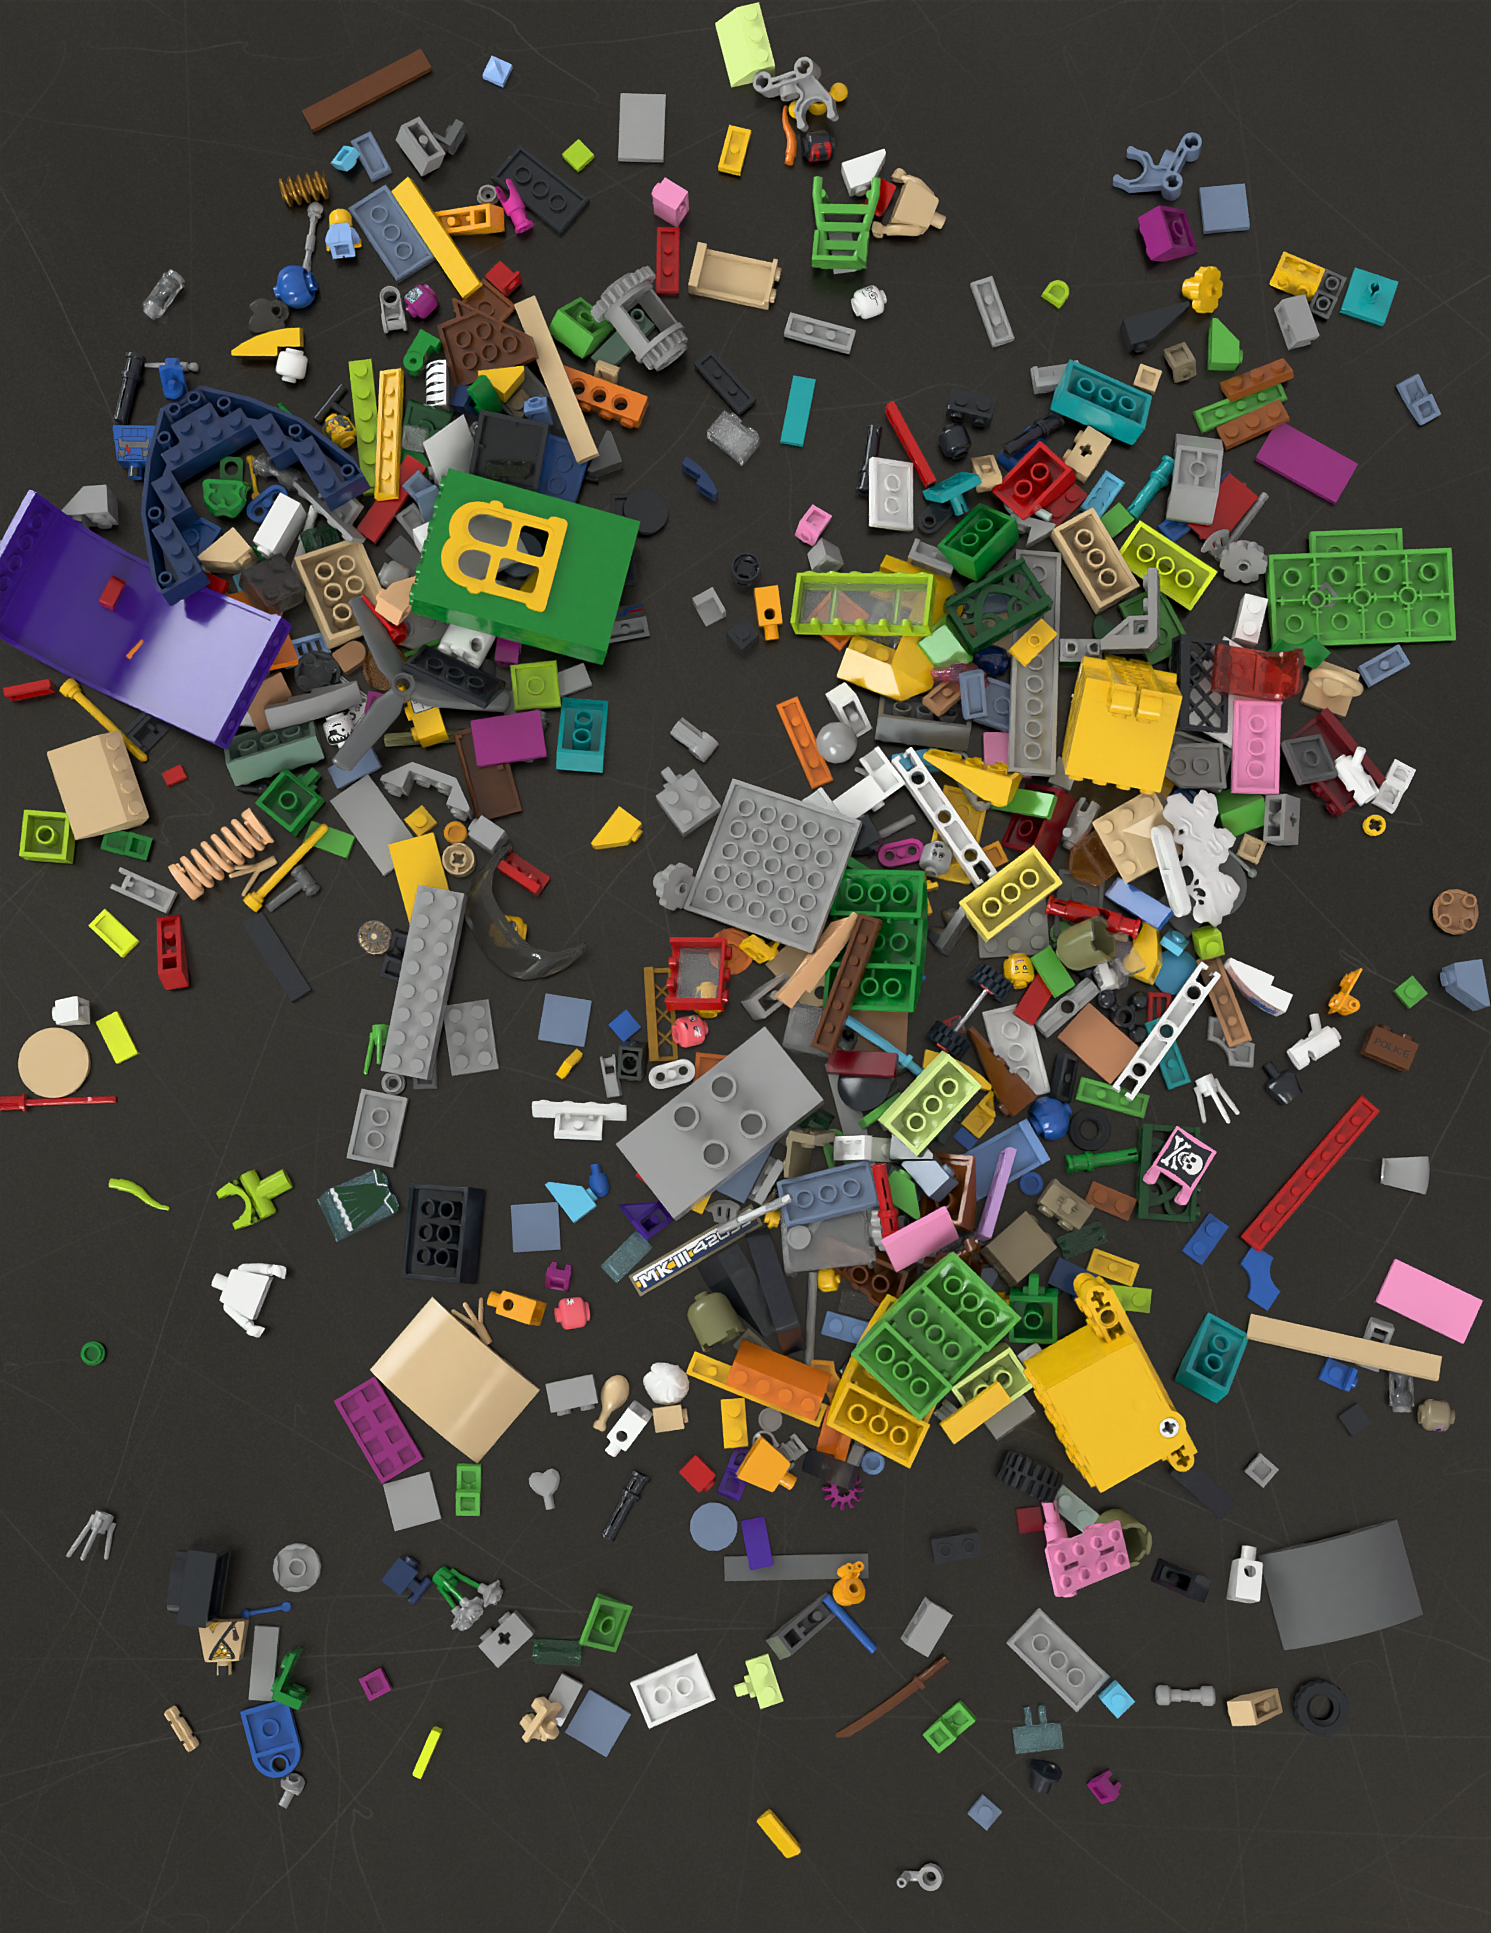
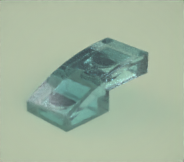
(626, 1256)

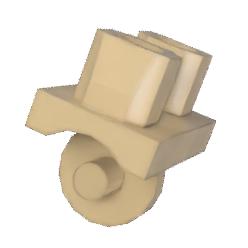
(544, 1723)

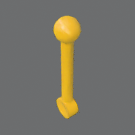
(249, 459)

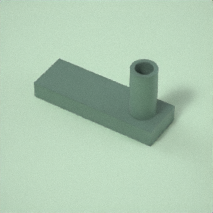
(615, 348)

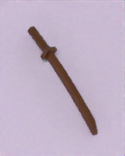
(918, 1682)

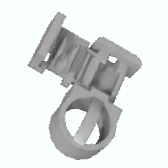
(789, 1450)

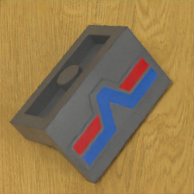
(630, 623)

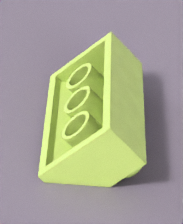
(929, 1102)

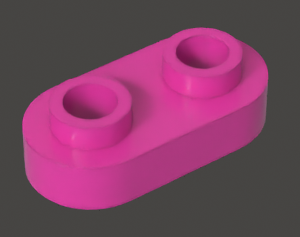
(900, 853)

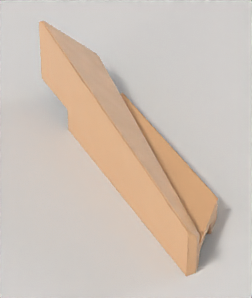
(816, 964)

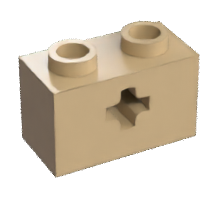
(1092, 442)

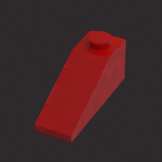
(171, 953)

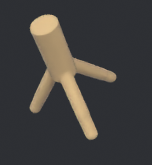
(259, 867)
(477, 1324)

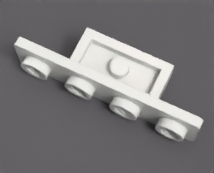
(579, 1120)

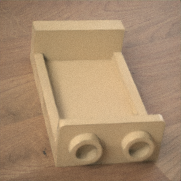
(733, 278)

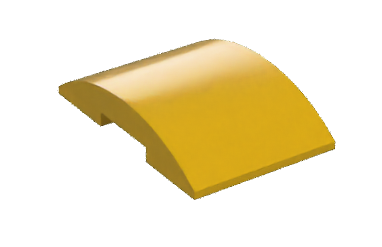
(872, 1414)

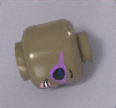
(1435, 1415)

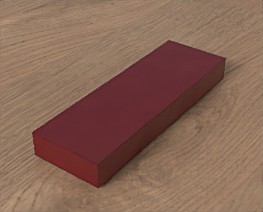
(863, 1064)

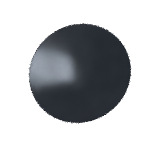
(863, 1092)

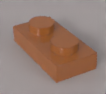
(1110, 1201)

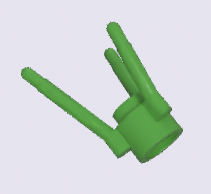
(379, 1037)

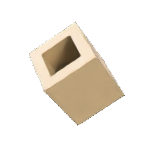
(669, 1418)

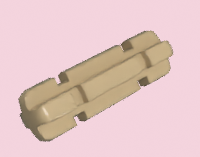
(181, 1728)

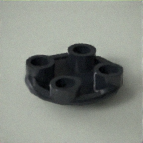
(316, 670)

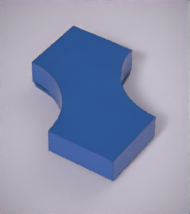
(1261, 1289)

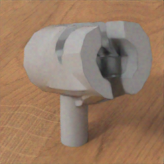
(1080, 822)

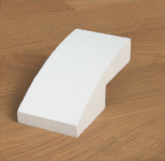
(1392, 789)

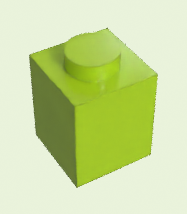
(1208, 942)

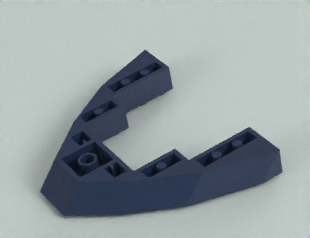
(199, 433)

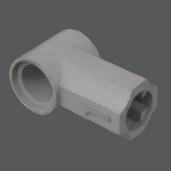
(698, 742)

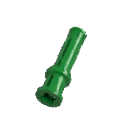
(1090, 1161)

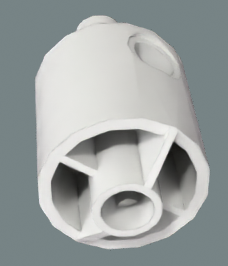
(466, 645)

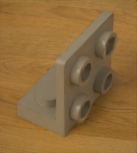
(799, 1148)

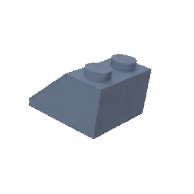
(1466, 983)

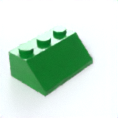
(979, 541)

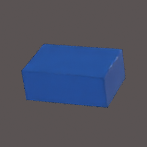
(965, 1138)

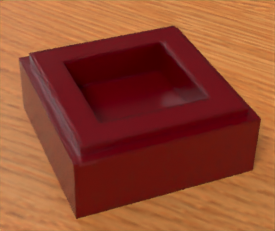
(1029, 1519)

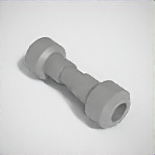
(1165, 1695)

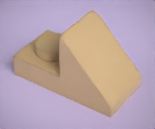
(988, 471)

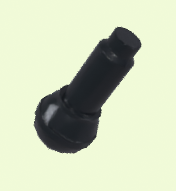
(253, 789)

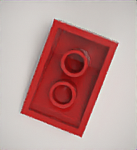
(1034, 481)

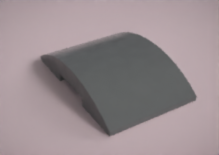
(1340, 1586)

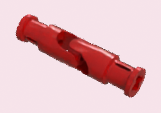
(1079, 912)

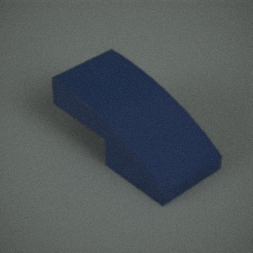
(704, 483)

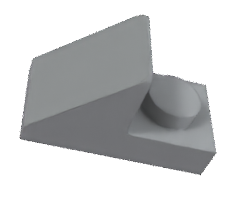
(1037, 529)

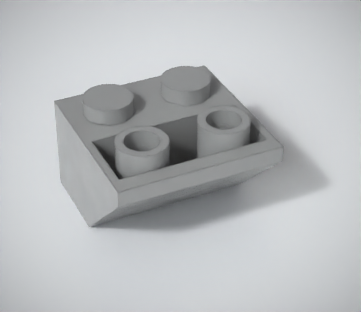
(94, 507)

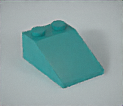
(582, 735)
(1212, 1358)

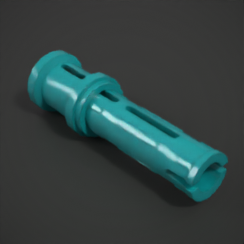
(1158, 479)

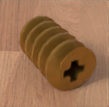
(304, 188)

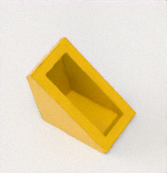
(505, 380)

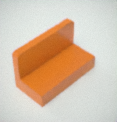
(832, 1441)

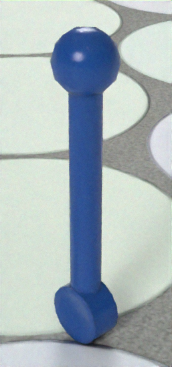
(286, 1606)

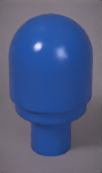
(598, 1181)

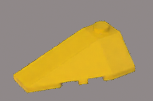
(983, 779)

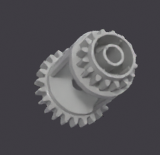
(622, 297)

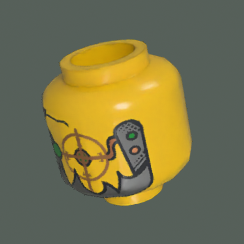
(339, 430)

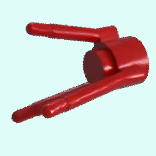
(397, 633)

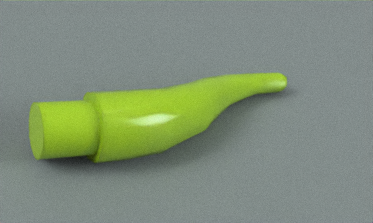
(131, 1187)

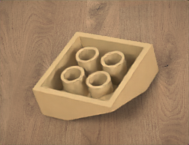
(1128, 834)

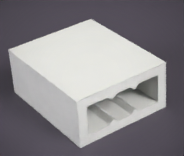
(280, 527)

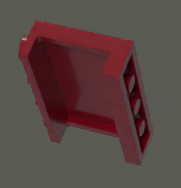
(1338, 742)

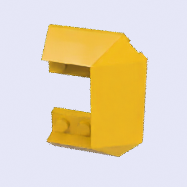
(891, 671)

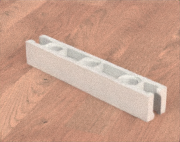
(933, 802)
(1176, 1018)

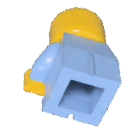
(341, 236)

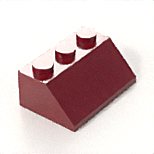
(1042, 833)

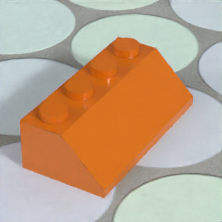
(778, 1379)

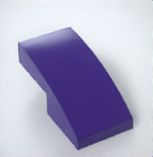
(731, 1485)
(757, 1543)

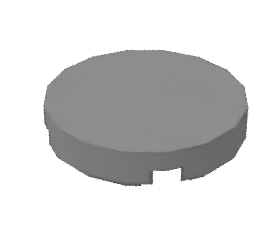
(297, 1567)

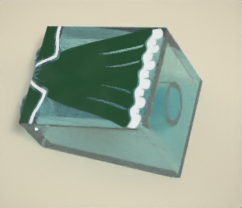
(358, 1204)

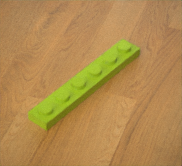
(365, 417)

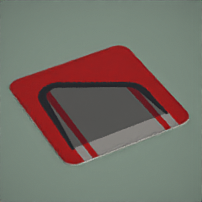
(953, 1021)

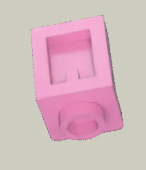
(812, 525)

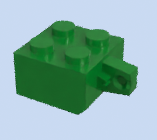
(292, 799)
(1038, 1312)

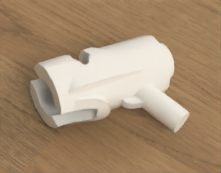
(1355, 778)
(1318, 1043)

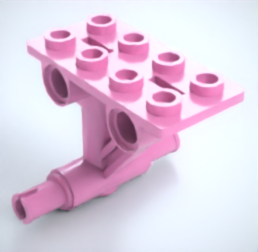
(1084, 1557)

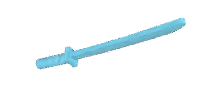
(906, 1061)

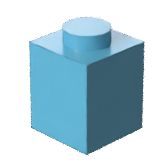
(1116, 1698)

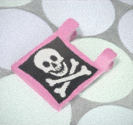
(1183, 1161)

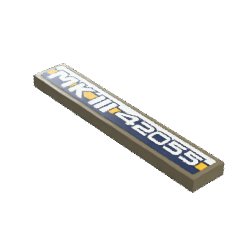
(689, 1254)

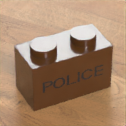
(1389, 1047)

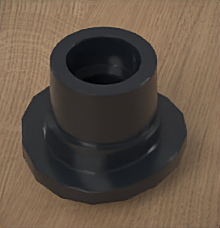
(1044, 1775)

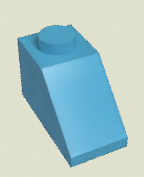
(573, 1199)

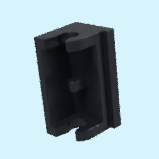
(146, 731)

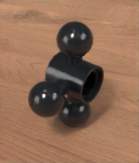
(1138, 1001)

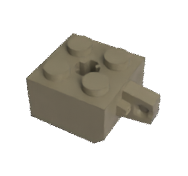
(1064, 1206)

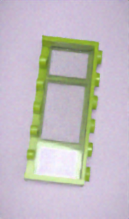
(863, 603)

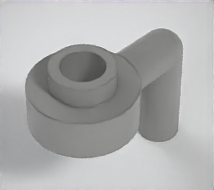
(922, 1877)

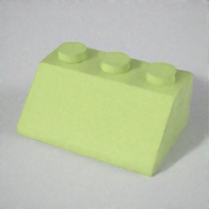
(745, 44)
(996, 1365)

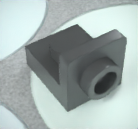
(453, 137)

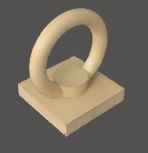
(1331, 688)

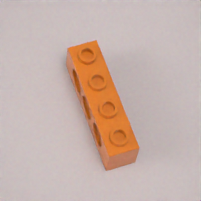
(614, 394)

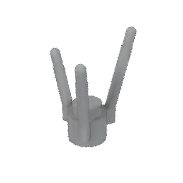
(100, 1523)

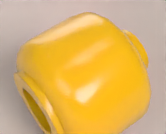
(828, 1280)

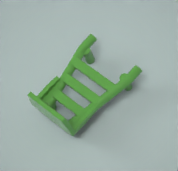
(822, 246)

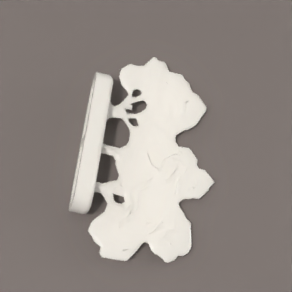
(1202, 851)

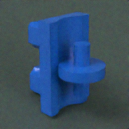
(173, 378)

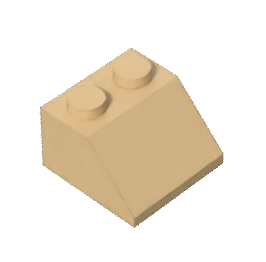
(228, 554)

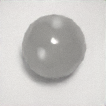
(836, 742)

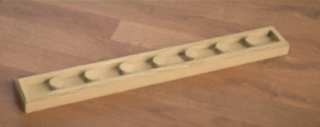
(557, 381)
(1344, 1347)

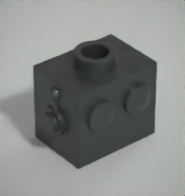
(627, 1066)

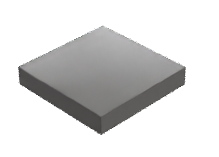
(412, 1501)

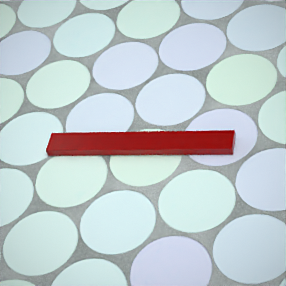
(1310, 1174)

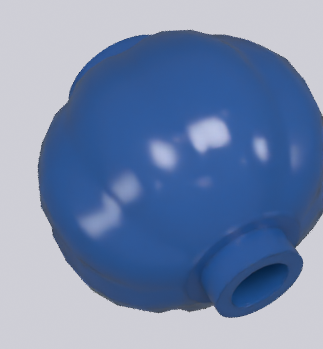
(295, 286)
(1050, 1118)

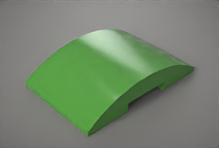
(934, 1334)

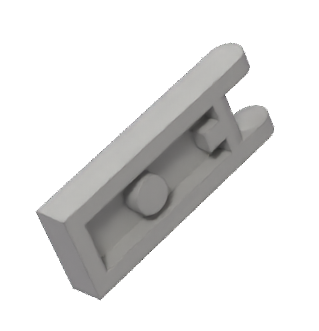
(146, 891)

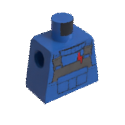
(132, 447)

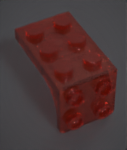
(1257, 673)

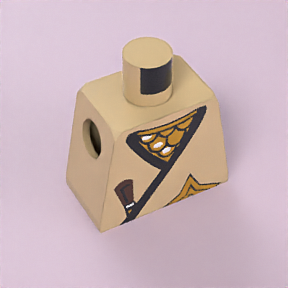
(224, 1643)

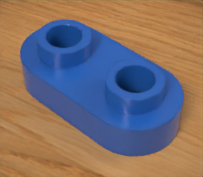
(264, 502)

